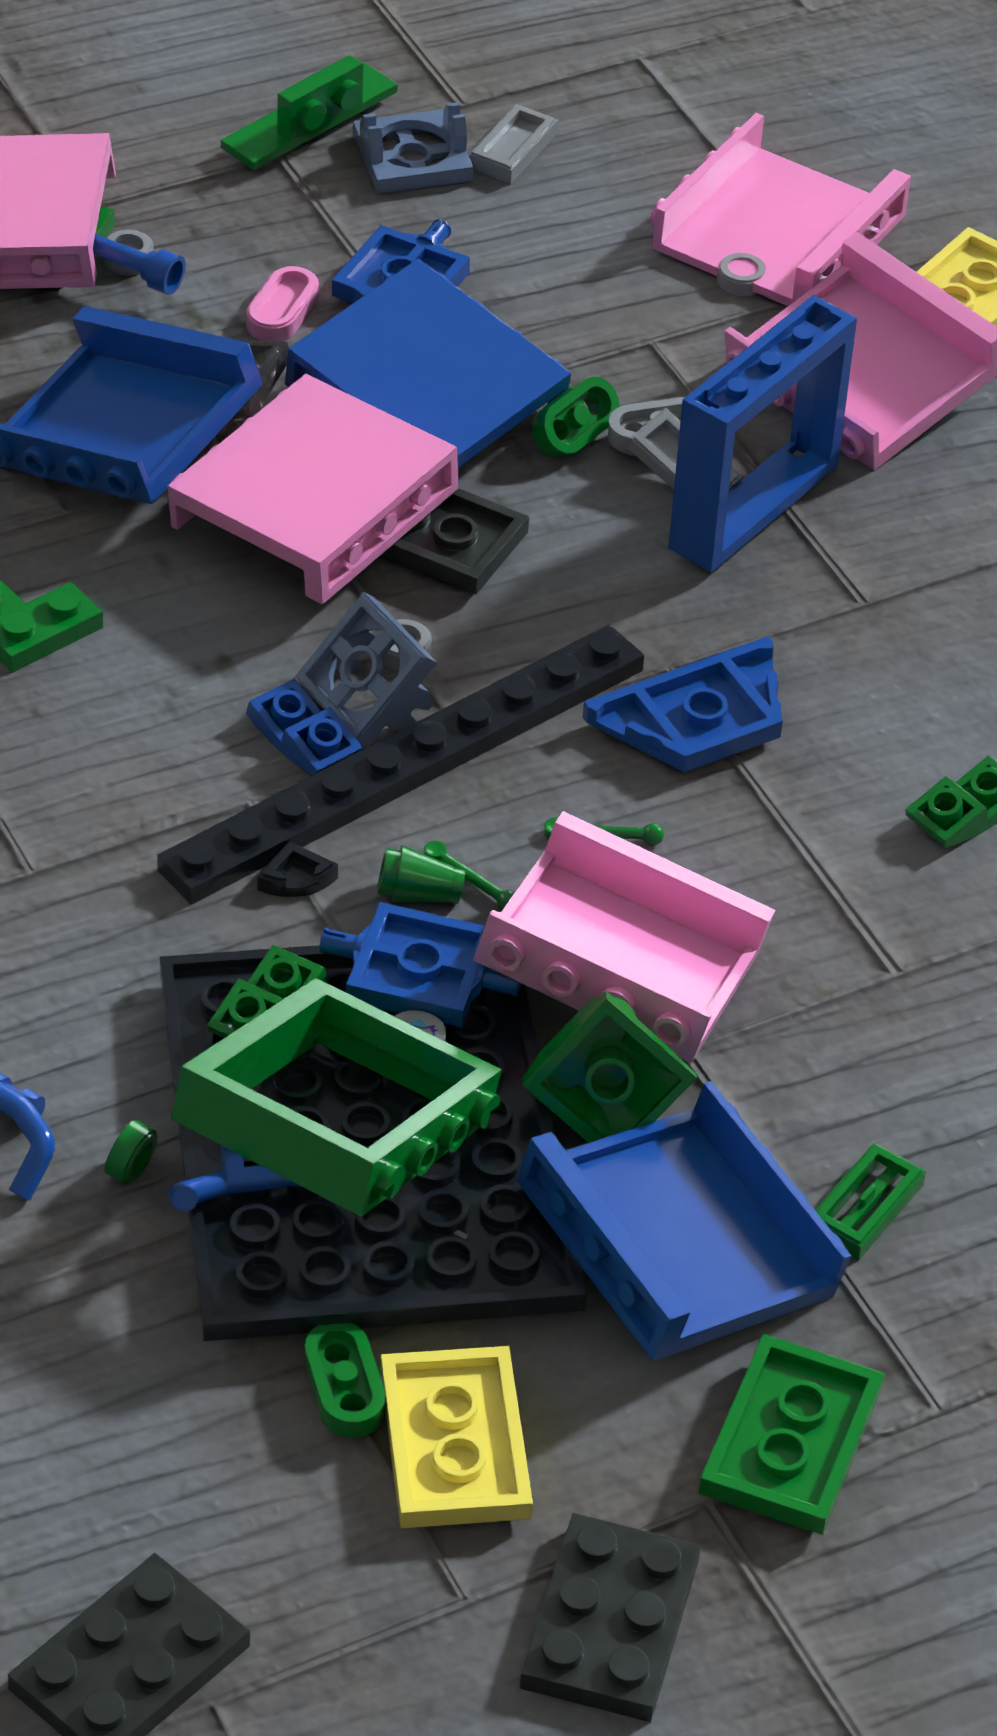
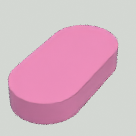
(282, 304)

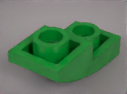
(960, 808)
(272, 981)

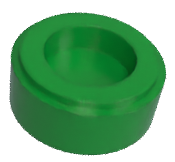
(131, 1152)

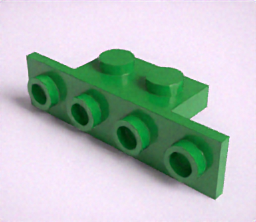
(310, 110)

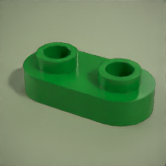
(572, 420)
(348, 1383)

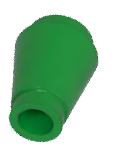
(418, 878)

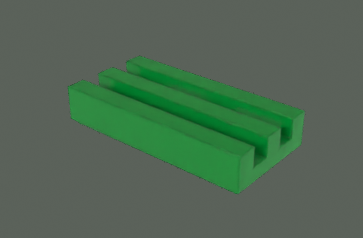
(864, 1238)

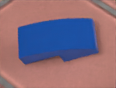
(300, 729)

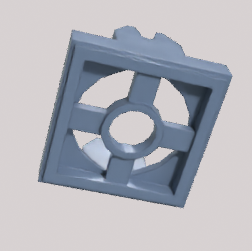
(392, 172)
(341, 652)

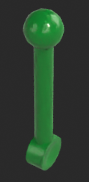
(651, 833)
(438, 851)

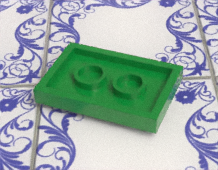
(791, 1434)

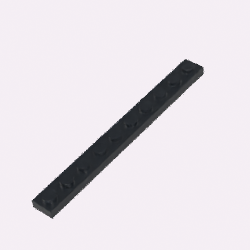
(399, 763)

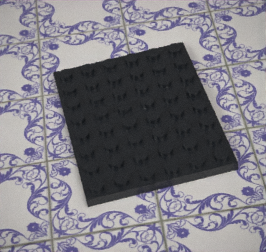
(300, 1261)

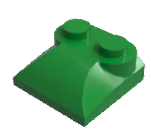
(607, 1071)

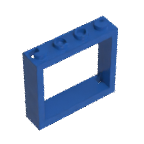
(806, 348)

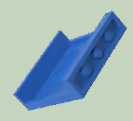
(431, 360)
(129, 406)
(686, 1225)

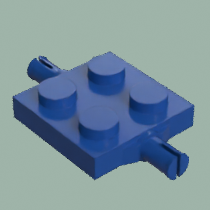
(392, 251)
(417, 963)

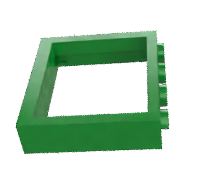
(219, 1101)

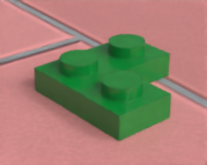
(44, 623)

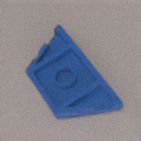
(697, 709)

